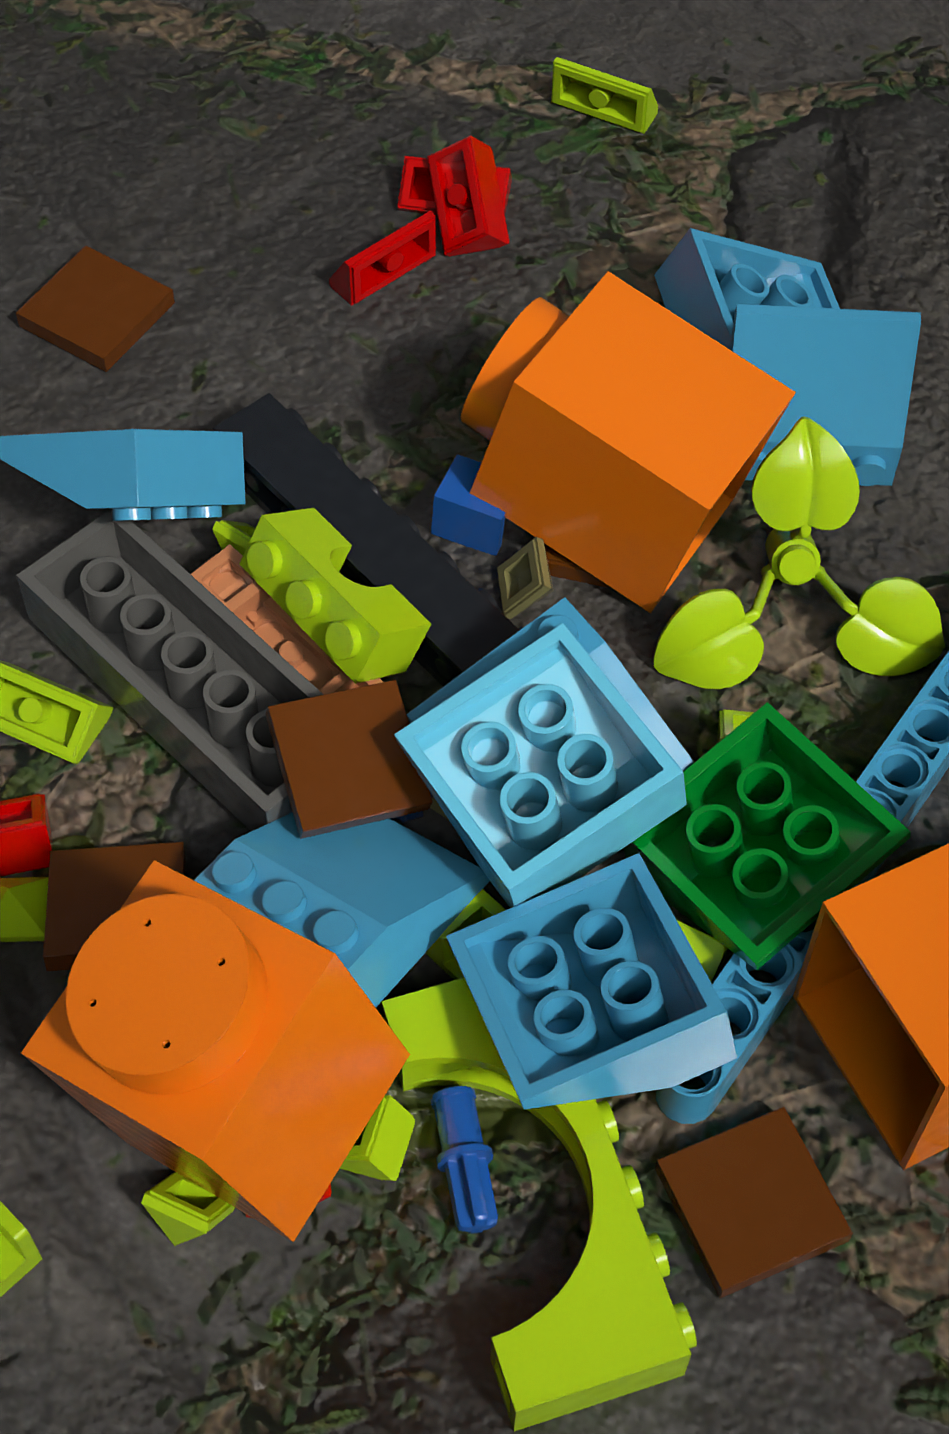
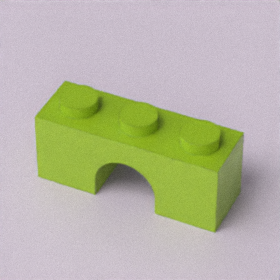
(358, 626)

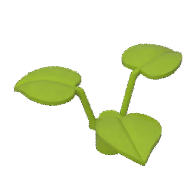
(795, 488)

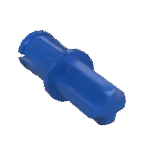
(464, 1159)

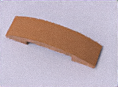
(269, 621)

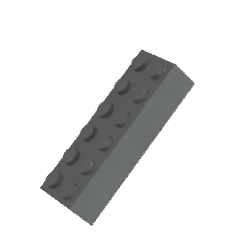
(169, 659)

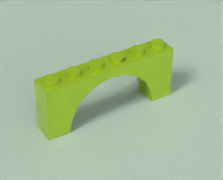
(614, 1317)

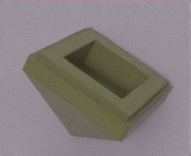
(524, 578)

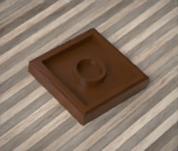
(95, 308)
(345, 760)
(92, 886)
(752, 1201)

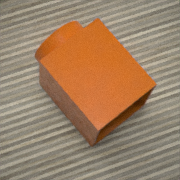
(618, 433)
(882, 1000)
(220, 1047)

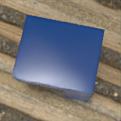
(463, 516)

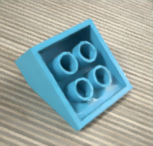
(543, 768)

